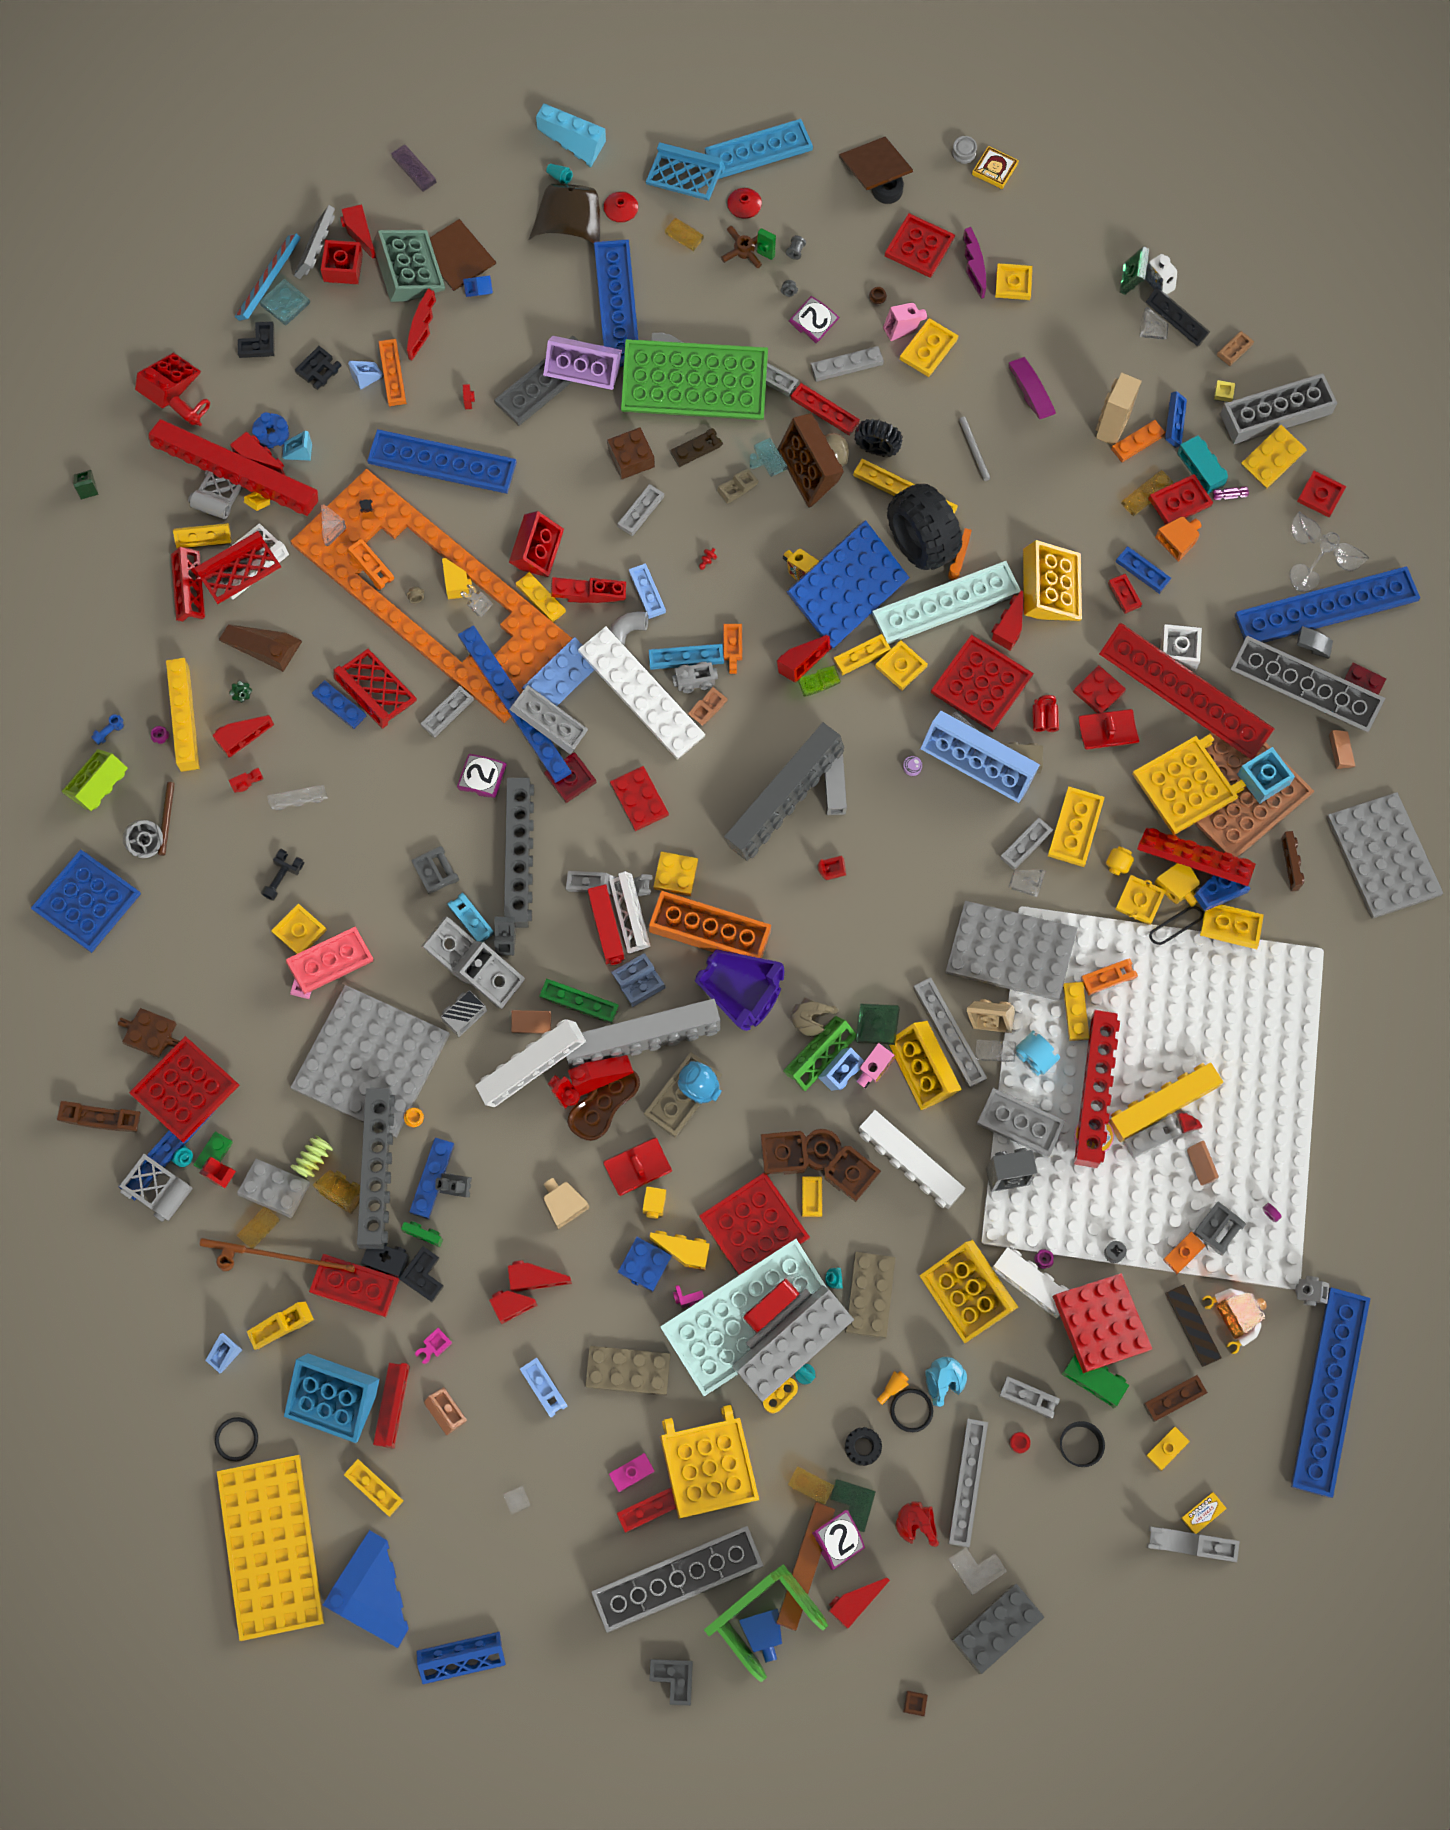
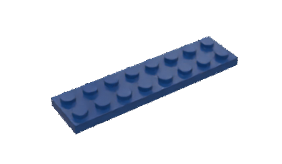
(616, 294)
(442, 461)

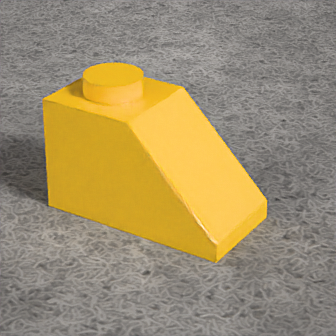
(455, 579)

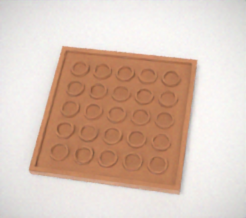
(1245, 820)

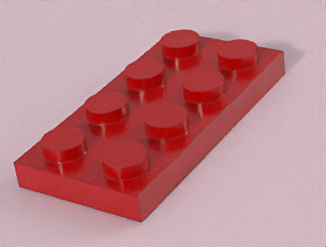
(360, 1289)

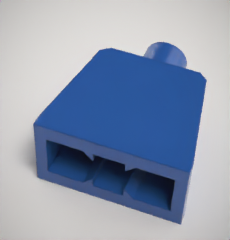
(763, 1633)

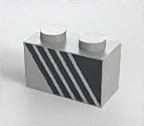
(463, 1013)

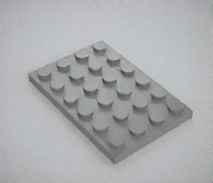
(1384, 855)
(1011, 950)

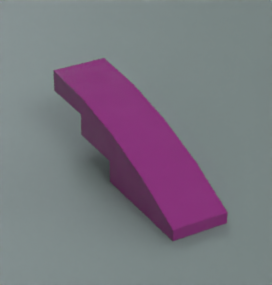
(975, 264)
(1031, 386)

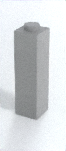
(835, 788)

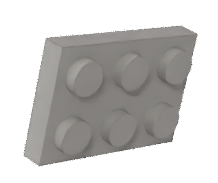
(273, 1188)

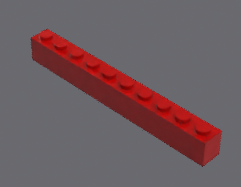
(233, 467)

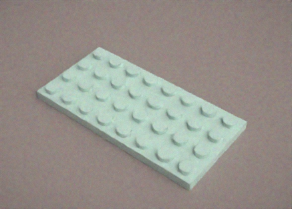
(713, 1331)

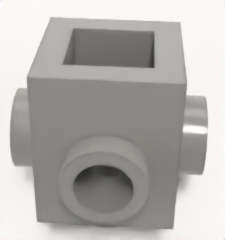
(1312, 1291)

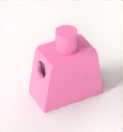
(903, 320)

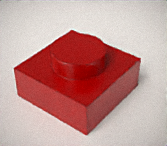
(468, 396)

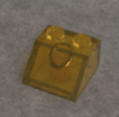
(338, 1190)

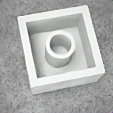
(1182, 644)

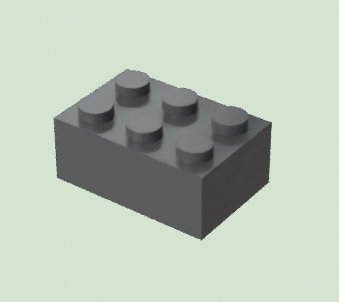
(1011, 1169)

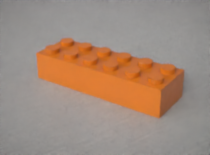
(708, 926)

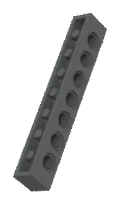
(515, 788)
(373, 1099)

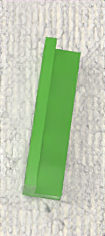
(819, 1045)

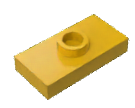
(1167, 1448)

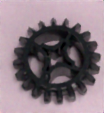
(878, 437)

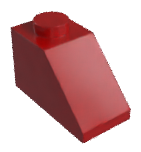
(510, 1305)

